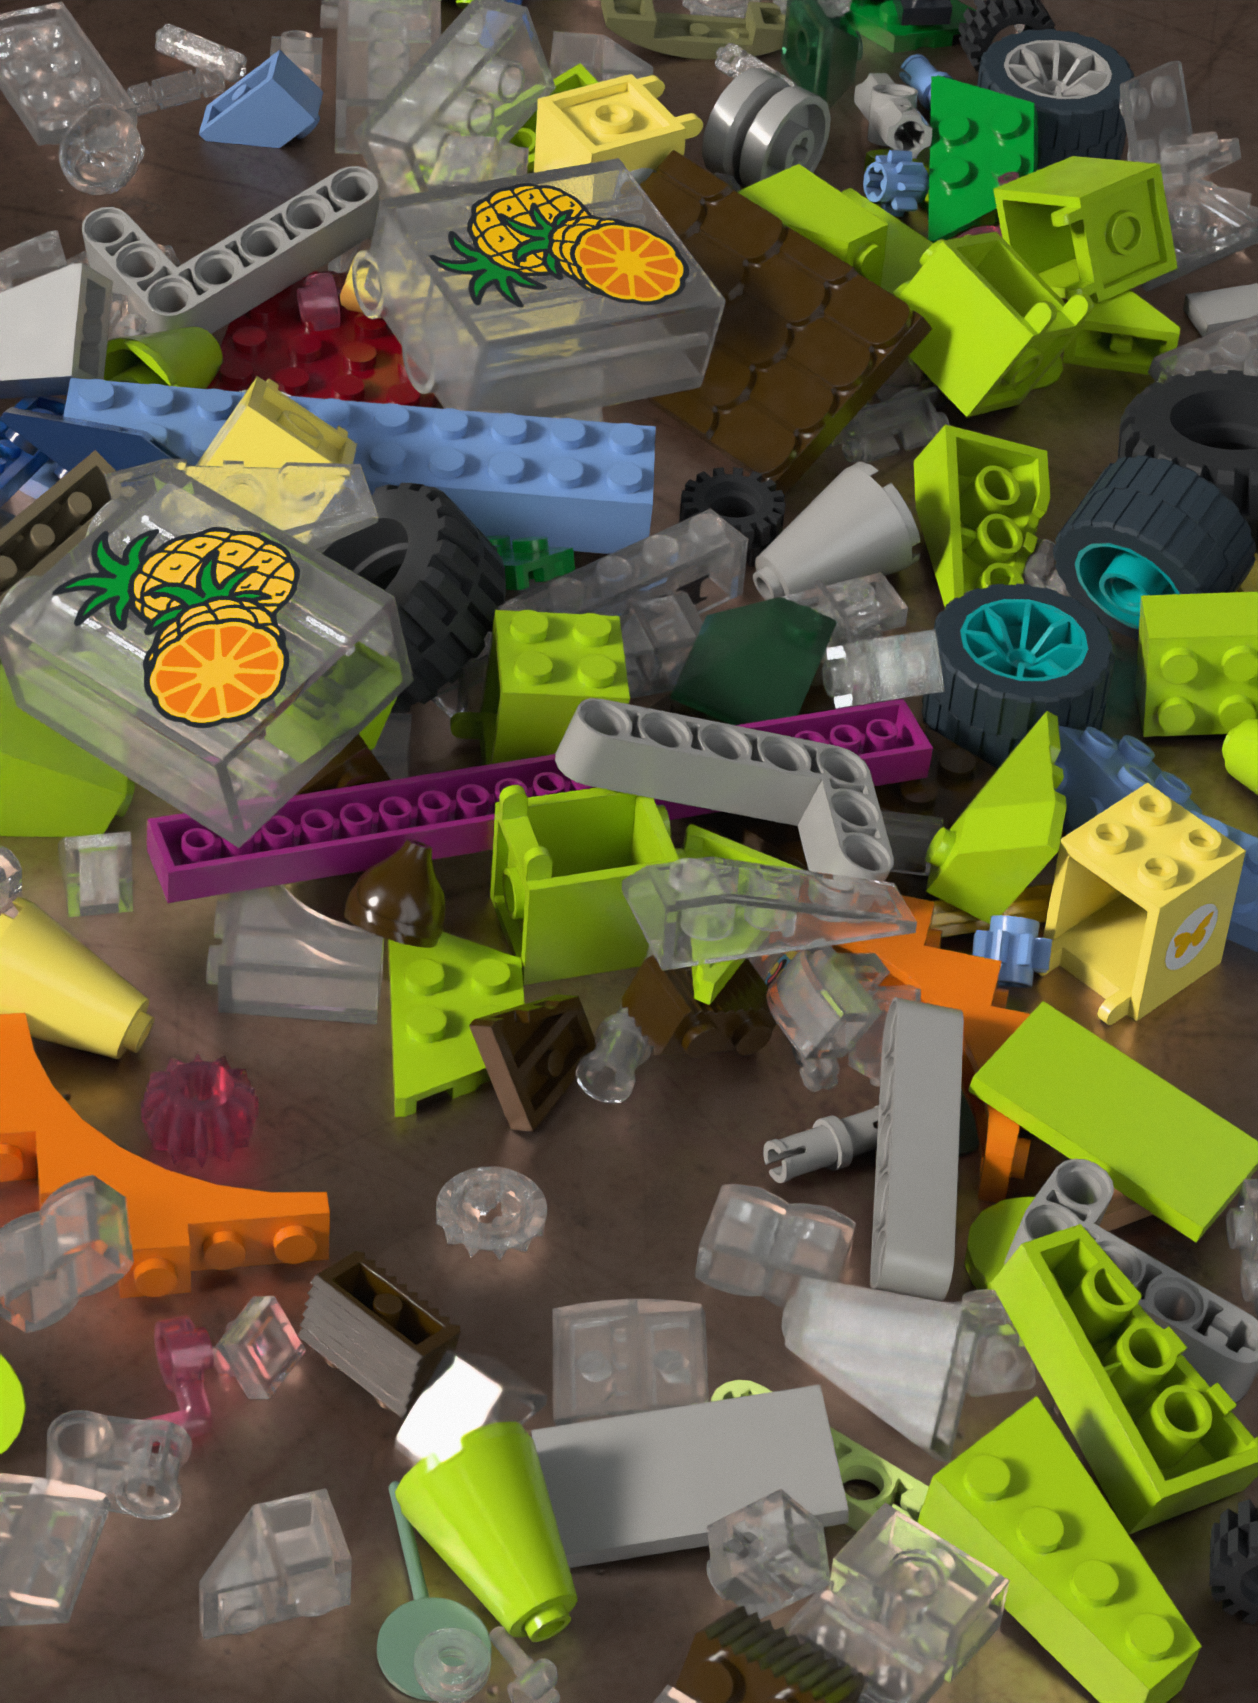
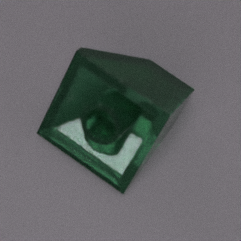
(820, 48)
(754, 661)

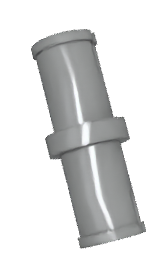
(828, 1145)

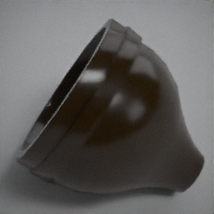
(400, 898)

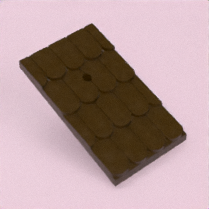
(797, 333)

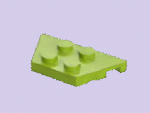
(432, 1005)

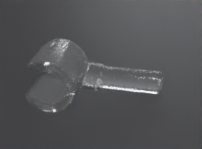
(534, 1679)

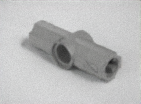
(892, 114)

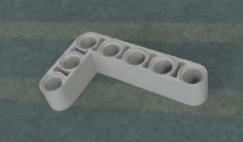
(240, 268)
(735, 772)

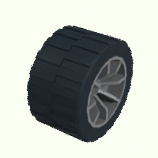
(1072, 86)

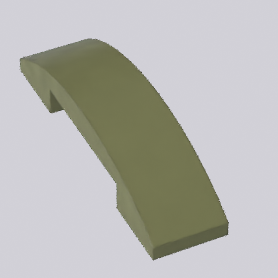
(695, 34)

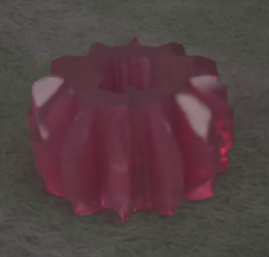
(199, 1109)

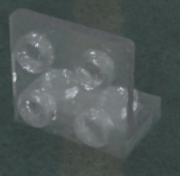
(1162, 130)

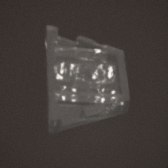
(1206, 226)

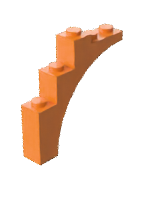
(968, 985)
(173, 1218)

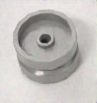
(764, 128)

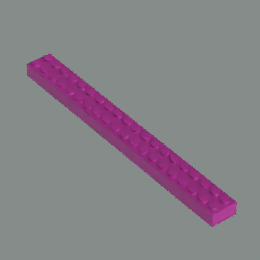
(455, 809)

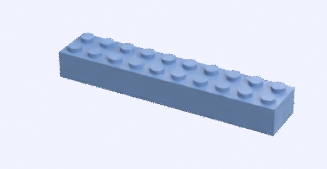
(505, 471)

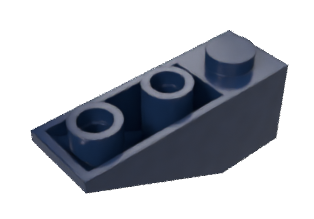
(73, 439)

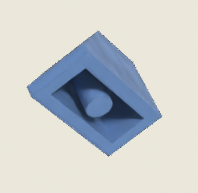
(265, 107)

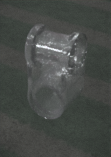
(118, 1460)

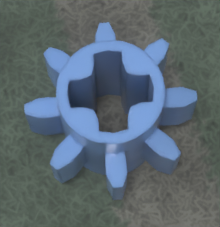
(896, 182)
(1017, 947)

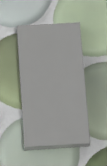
(668, 1473)

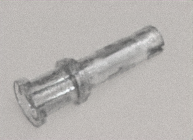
(619, 1049)

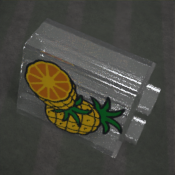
(539, 293)
(202, 652)

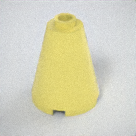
(66, 987)

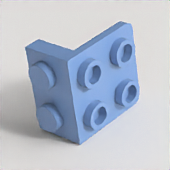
(1107, 769)

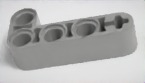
(1216, 1332)

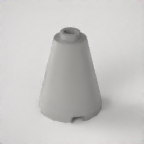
(840, 536)

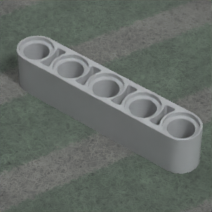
(917, 1150)

